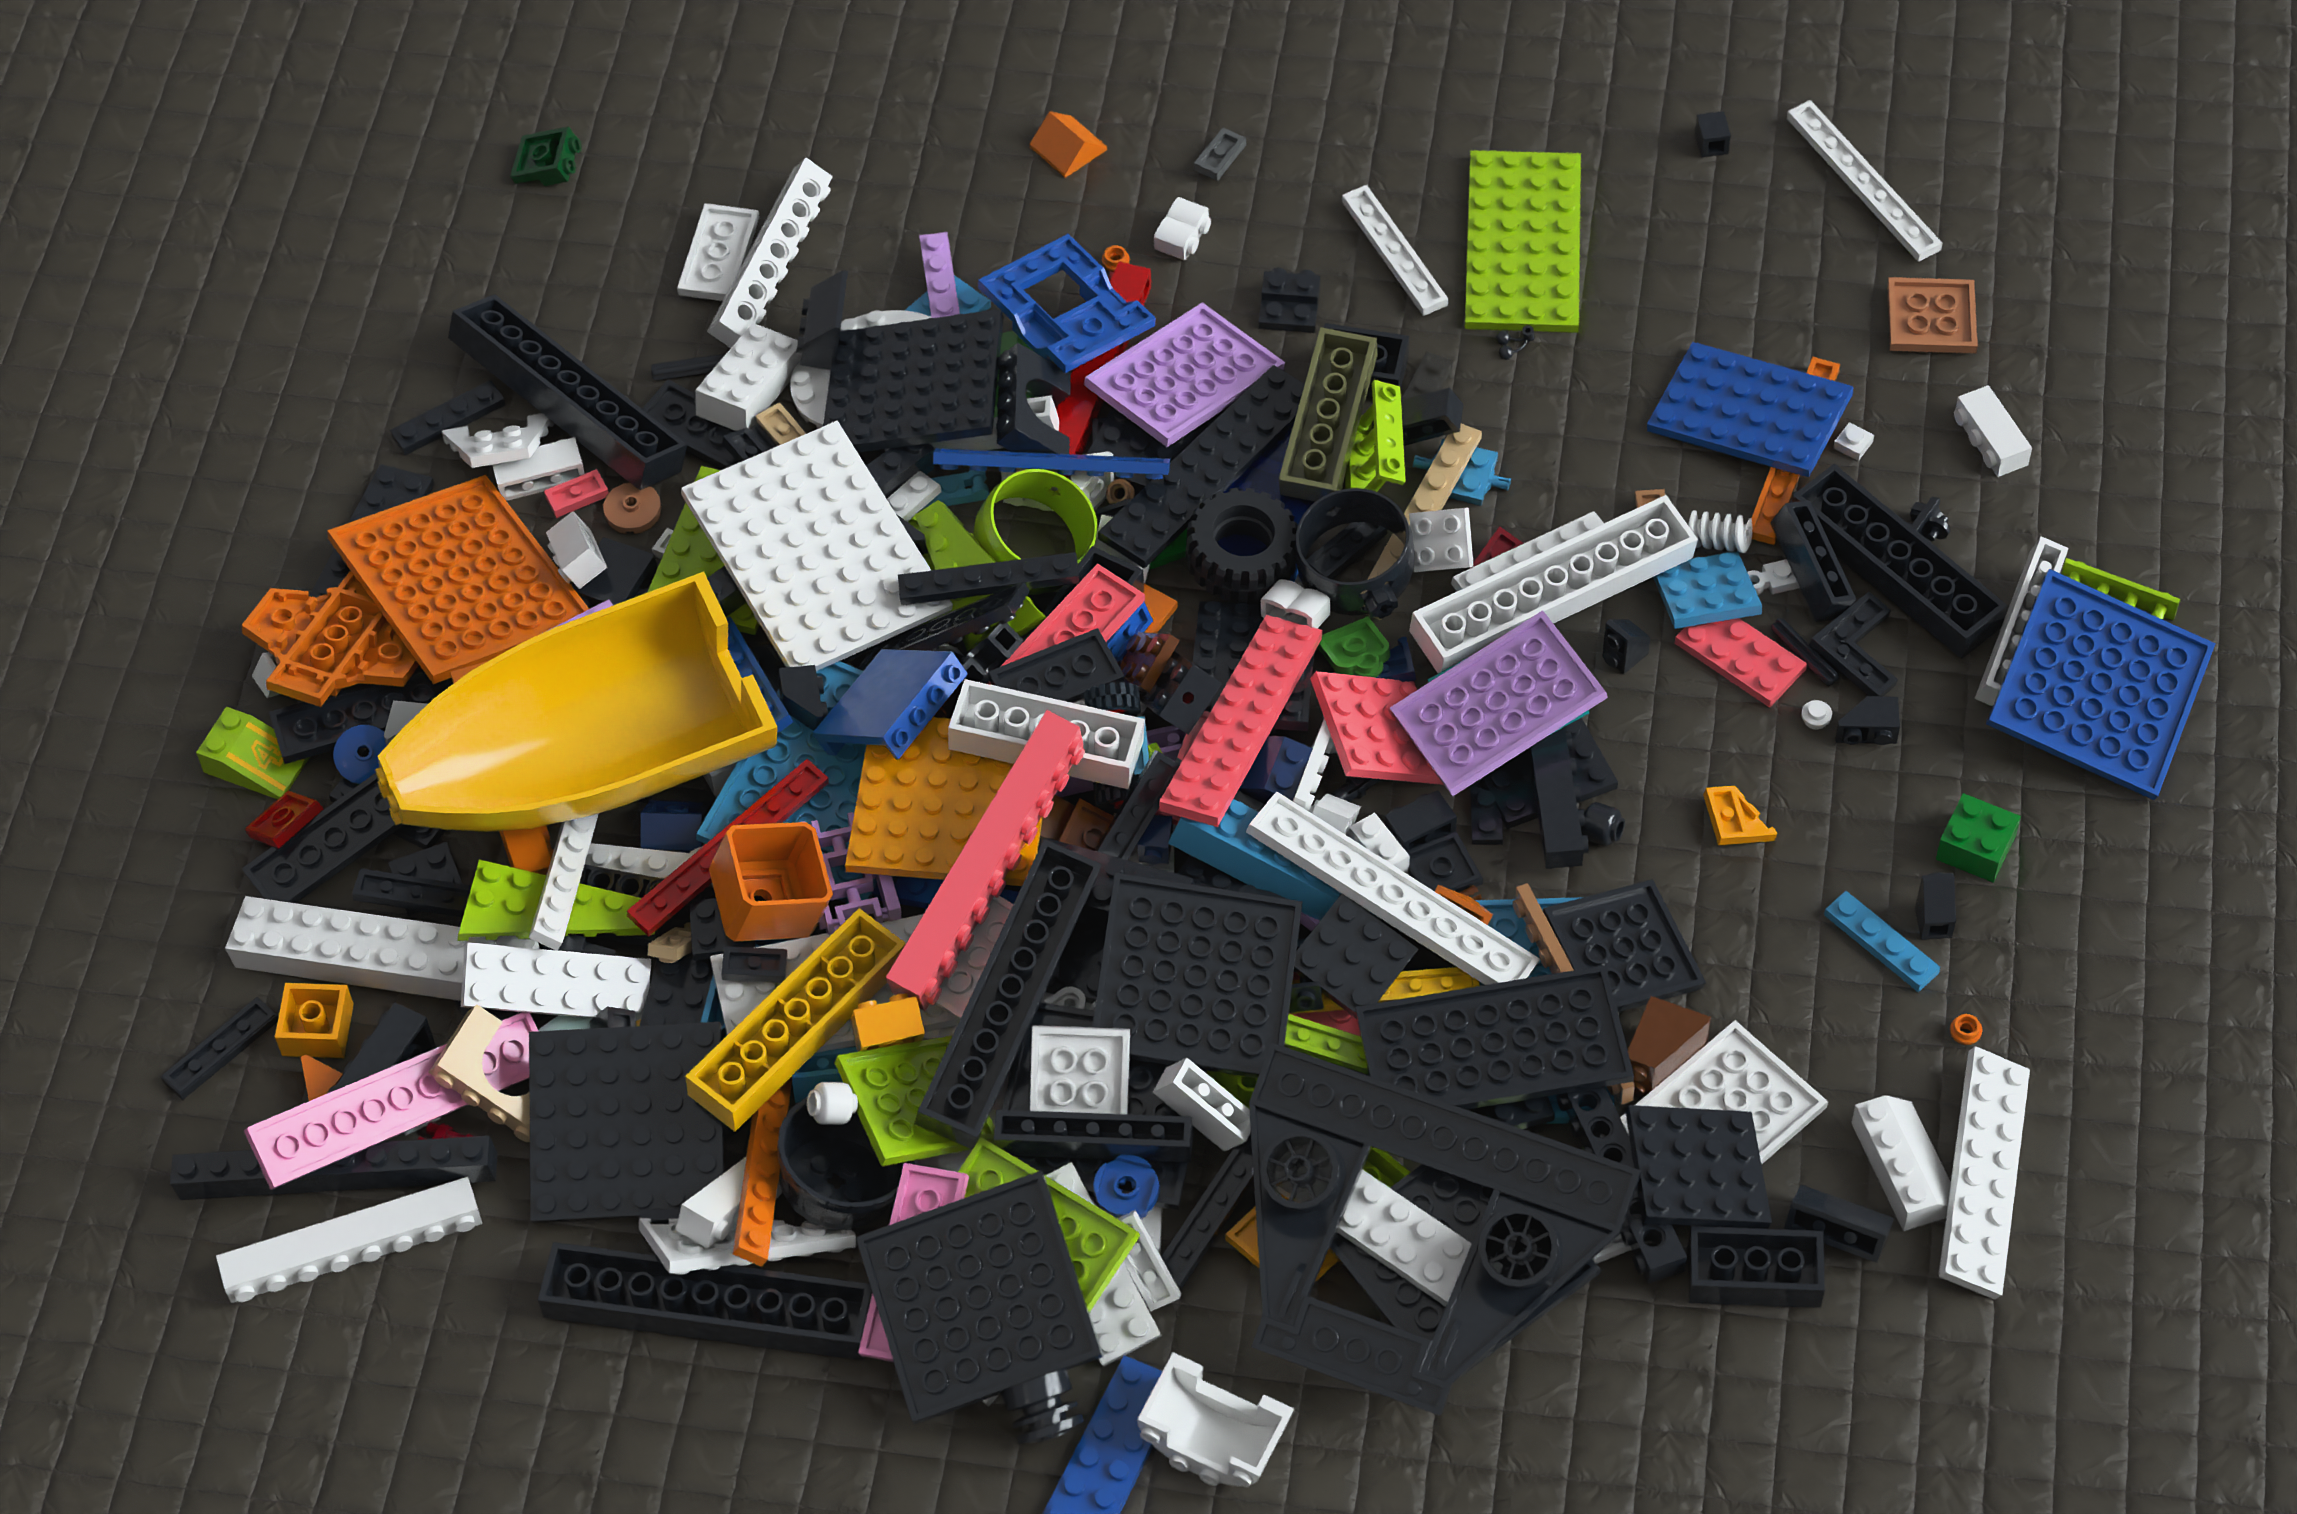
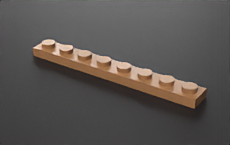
(1553, 956)

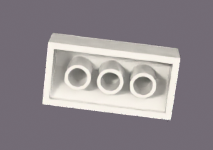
(1903, 1160)

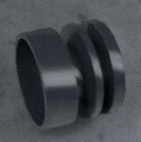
(1042, 1407)

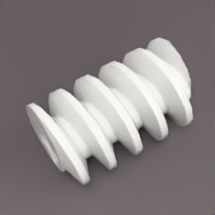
(1721, 534)

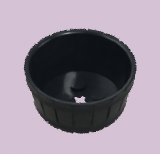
(815, 1152)

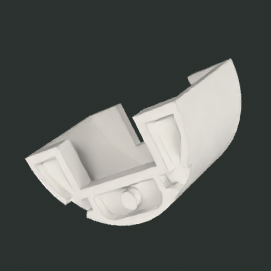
(1209, 1427)

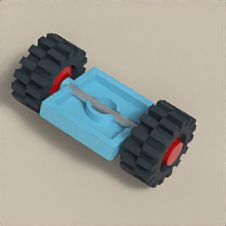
(1122, 700)

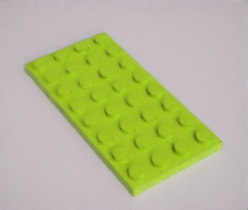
(1523, 241)

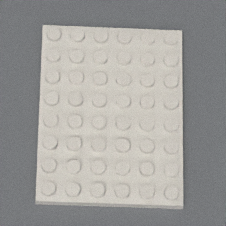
(812, 547)

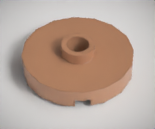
(629, 518)

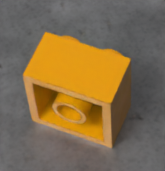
(314, 1020)
(887, 1023)

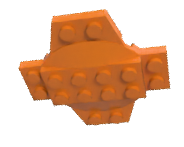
(327, 642)

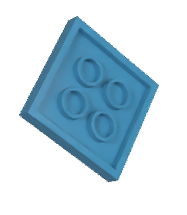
(1708, 590)

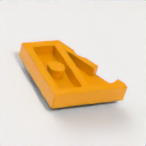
(1734, 818)

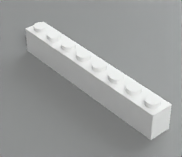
(348, 1240)

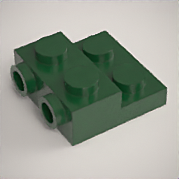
(546, 157)

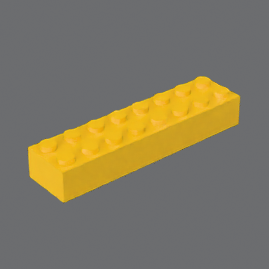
(794, 1020)

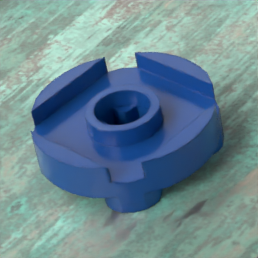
(1116, 1173)

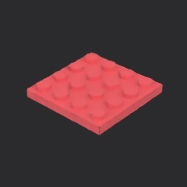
(1365, 729)

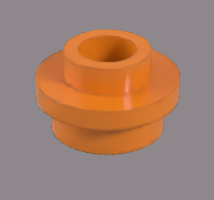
(1113, 255)
(1967, 1022)

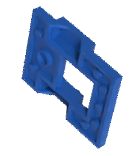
(1079, 333)

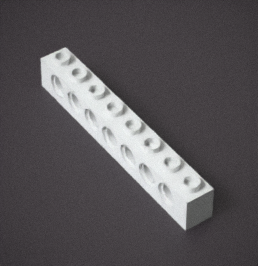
(761, 269)

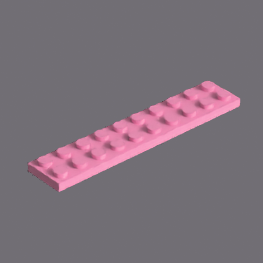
(378, 1107)

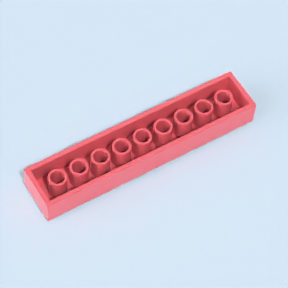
(986, 860)

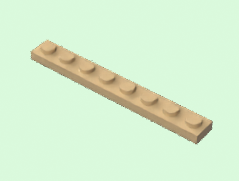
(1434, 487)

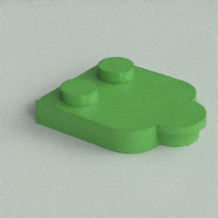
(1356, 649)

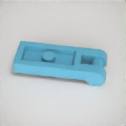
(954, 491)

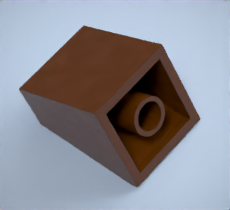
(1664, 1042)

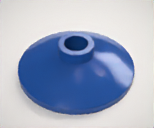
(346, 757)

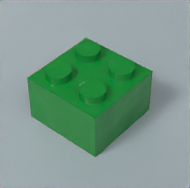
(1978, 837)

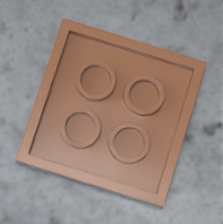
(1932, 315)

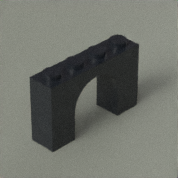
(1017, 426)

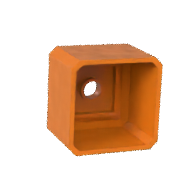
(780, 865)

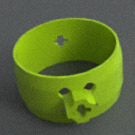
(1035, 484)

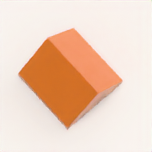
(1065, 143)

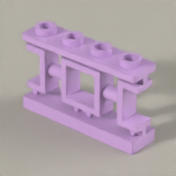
(854, 888)

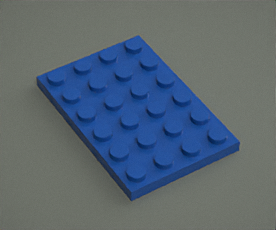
(1750, 409)

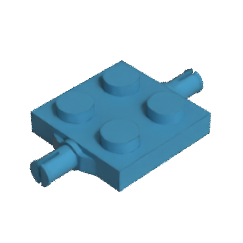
(1475, 478)

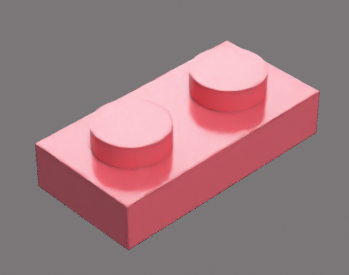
(576, 493)

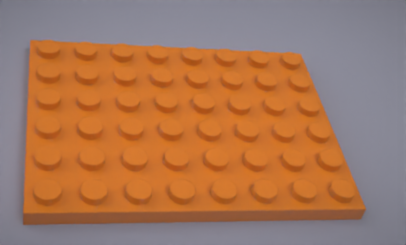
(457, 576)

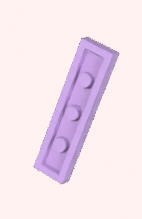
(939, 275)

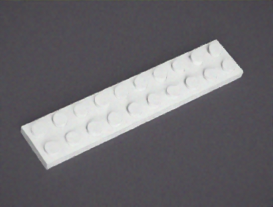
(1390, 893)

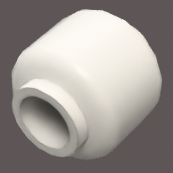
(832, 1103)

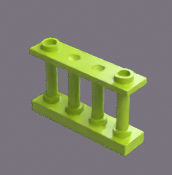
(1370, 465)
(2158, 603)

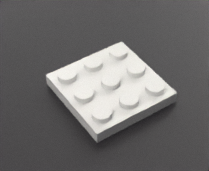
(1080, 1069)

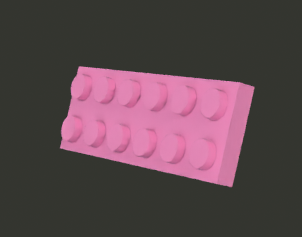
(918, 1192)

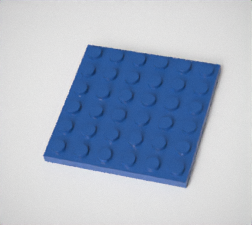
(2101, 684)

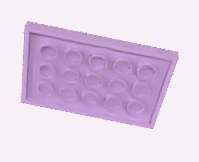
(1182, 374)
(1498, 703)

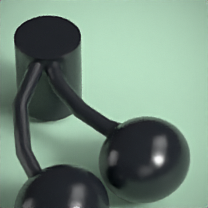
(1503, 338)

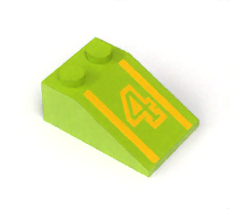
(247, 754)

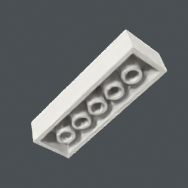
(1001, 720)

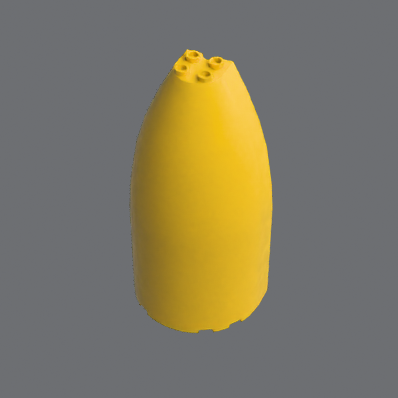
(581, 719)

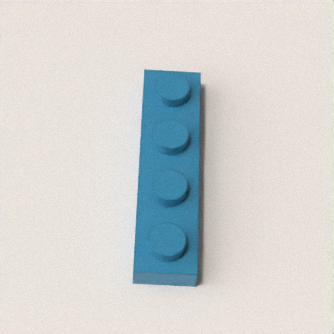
(1882, 941)

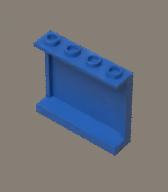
(891, 700)

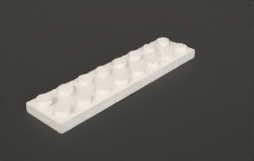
(1984, 1173)
(1392, 1230)

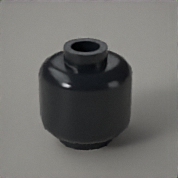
(1602, 824)

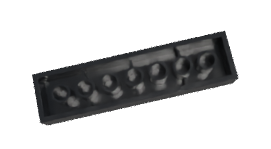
(1903, 563)

